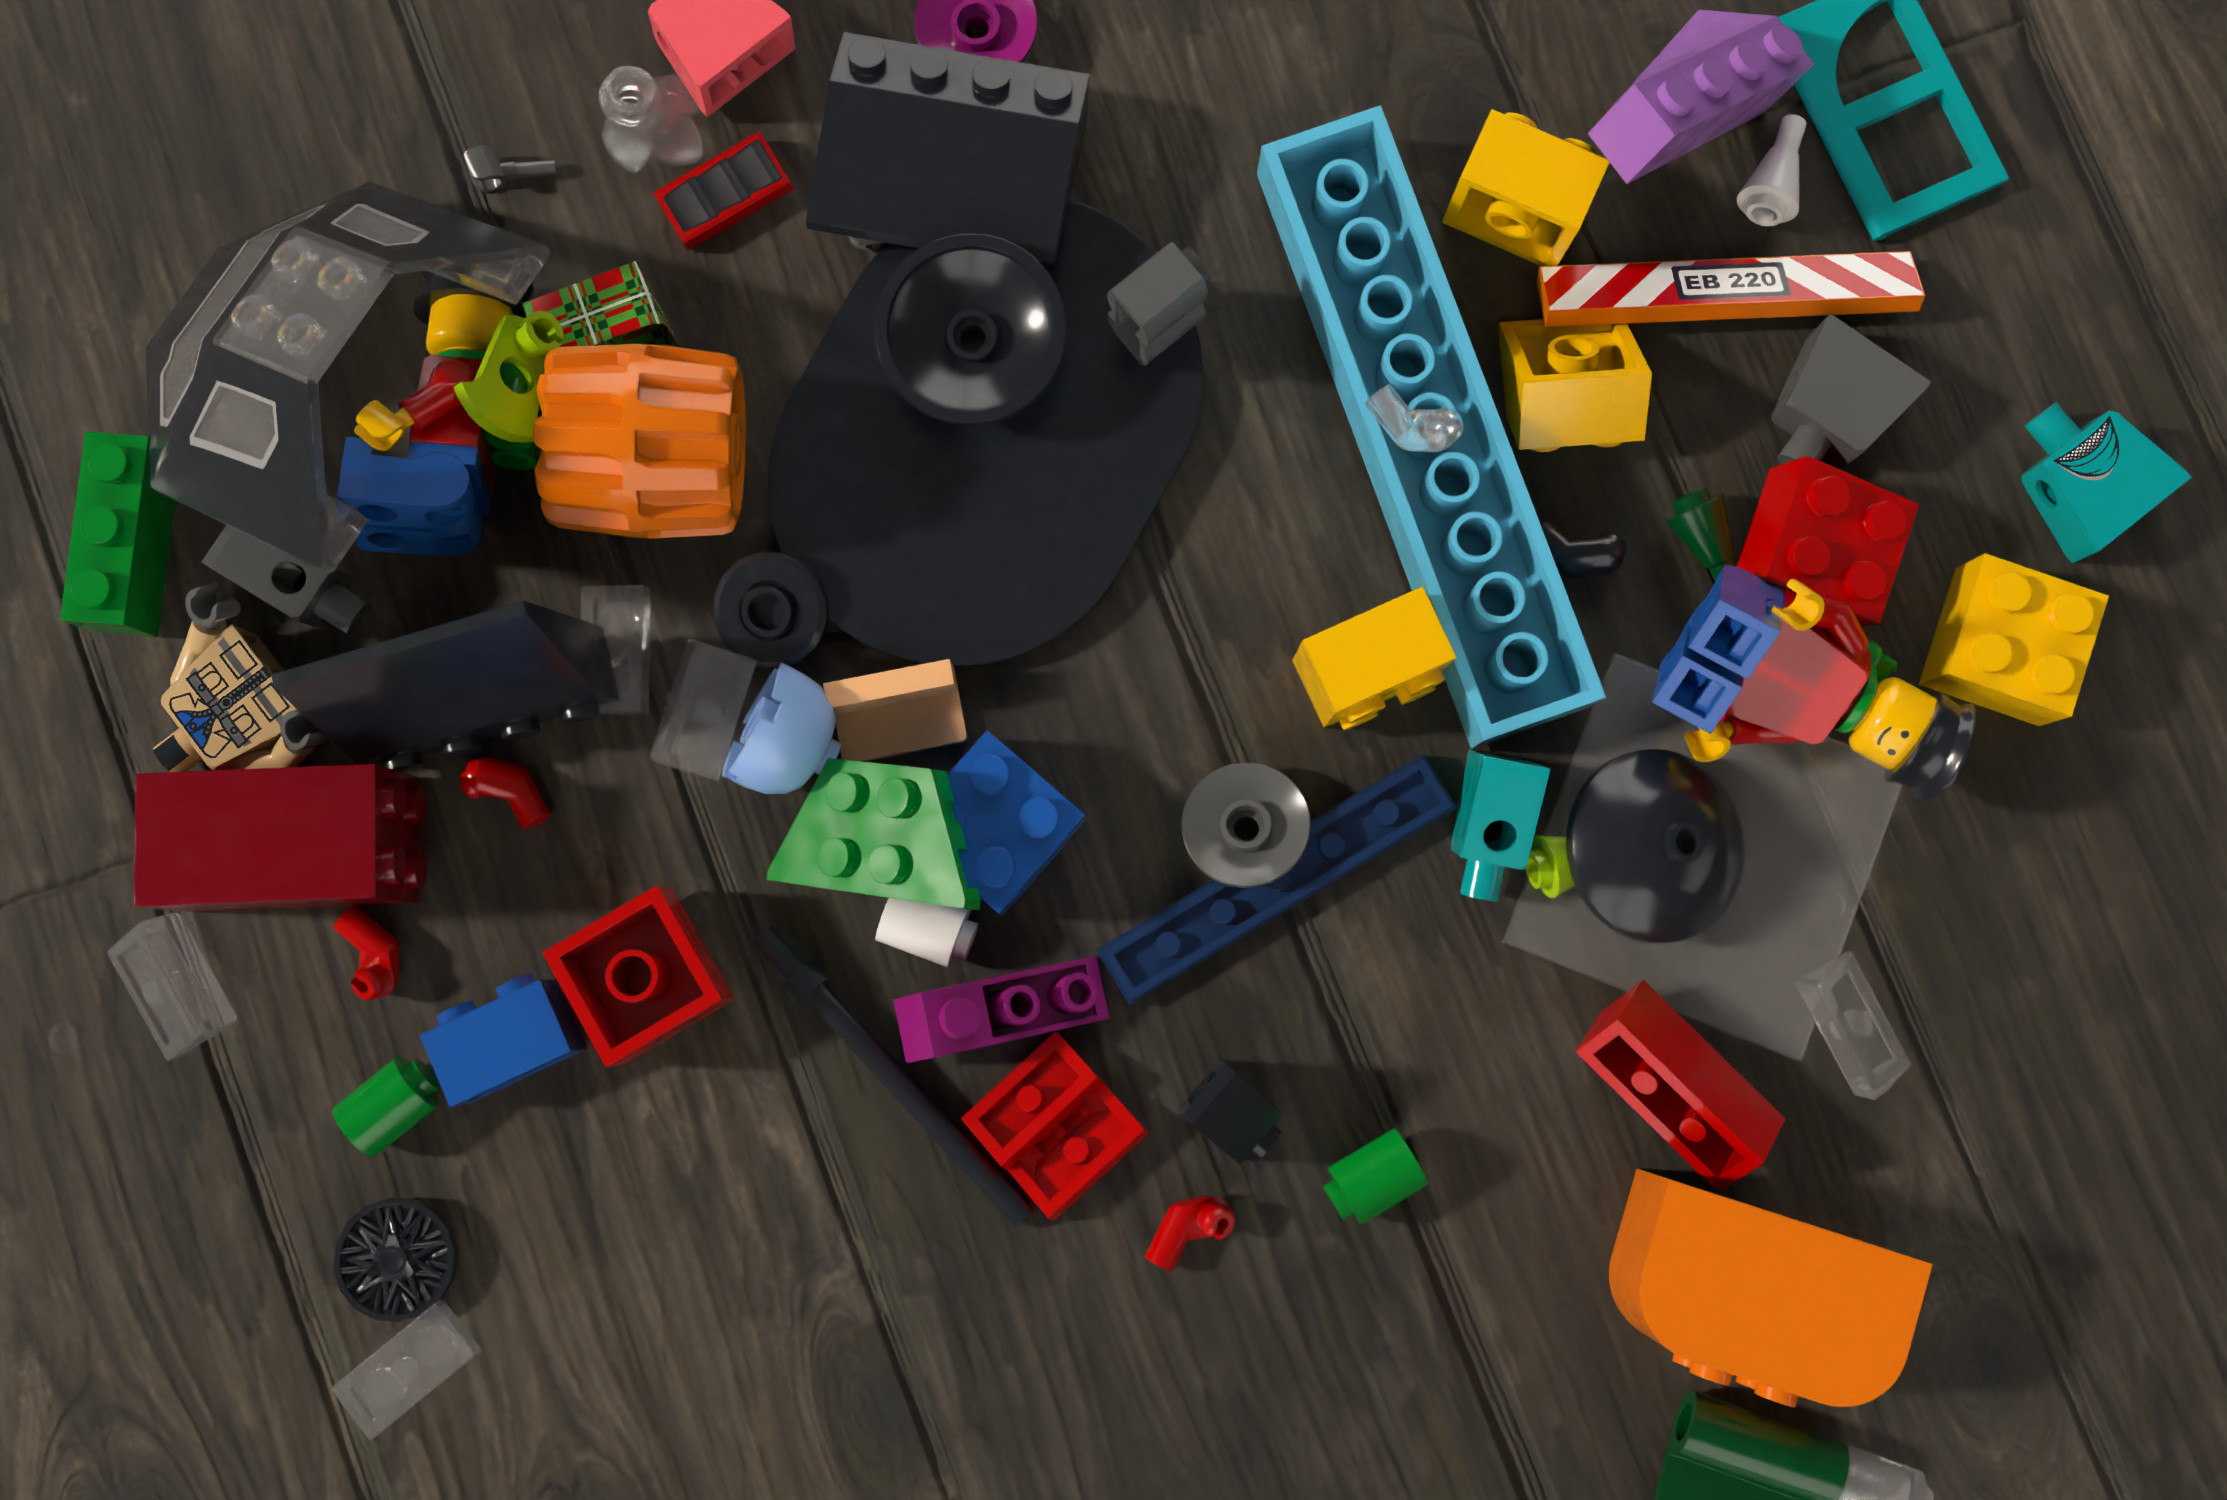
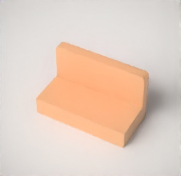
(897, 711)

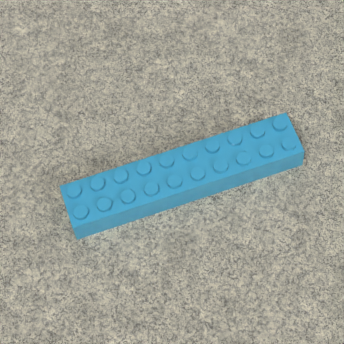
(1454, 512)

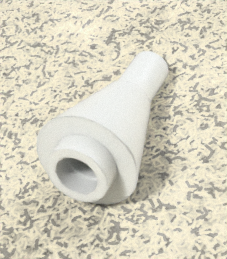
(1773, 188)

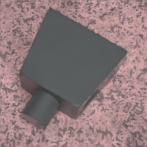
(1842, 395)
(274, 580)

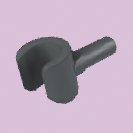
(491, 175)

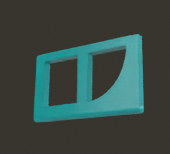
(1822, 30)

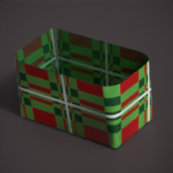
(607, 310)

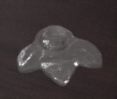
(655, 125)

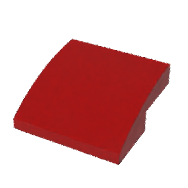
(1054, 1126)

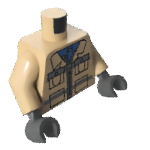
(227, 698)

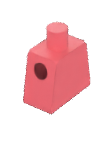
(721, 44)

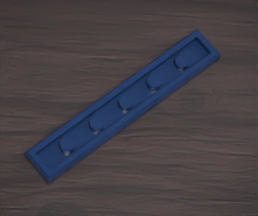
(1223, 913)

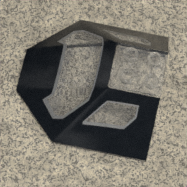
(258, 330)

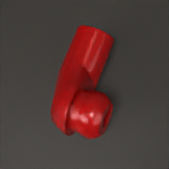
(508, 781)
(378, 953)
(1187, 1222)

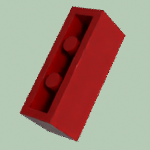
(1681, 1086)

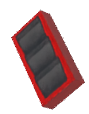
(723, 191)

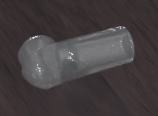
(1414, 429)

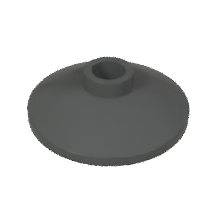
(1238, 796)

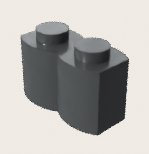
(1159, 302)

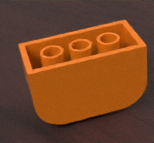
(1764, 1295)

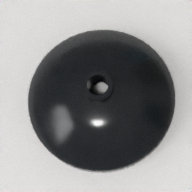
(962, 288)
(1627, 850)

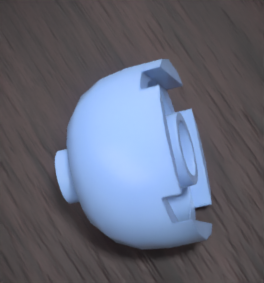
(784, 735)

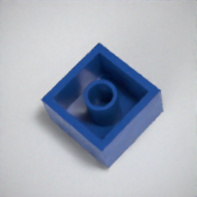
(1008, 820)

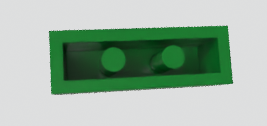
(117, 540)

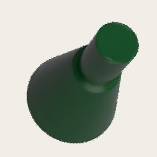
(1704, 528)

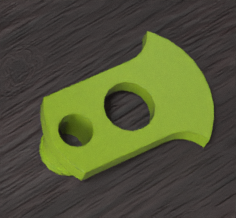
(488, 398)

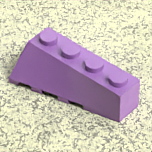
(1699, 87)

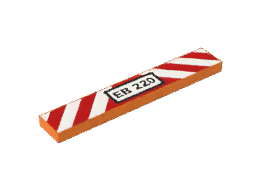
(1729, 288)

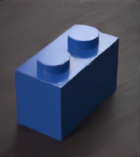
(501, 1041)

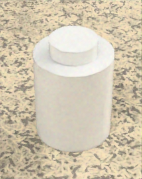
(927, 930)

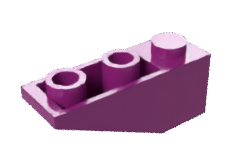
(1000, 1009)

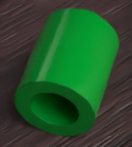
(387, 1105)
(1374, 1178)

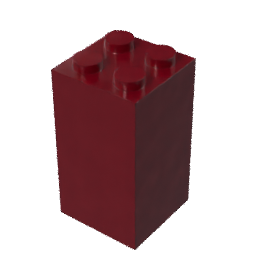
(278, 838)

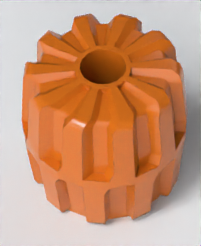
(641, 440)

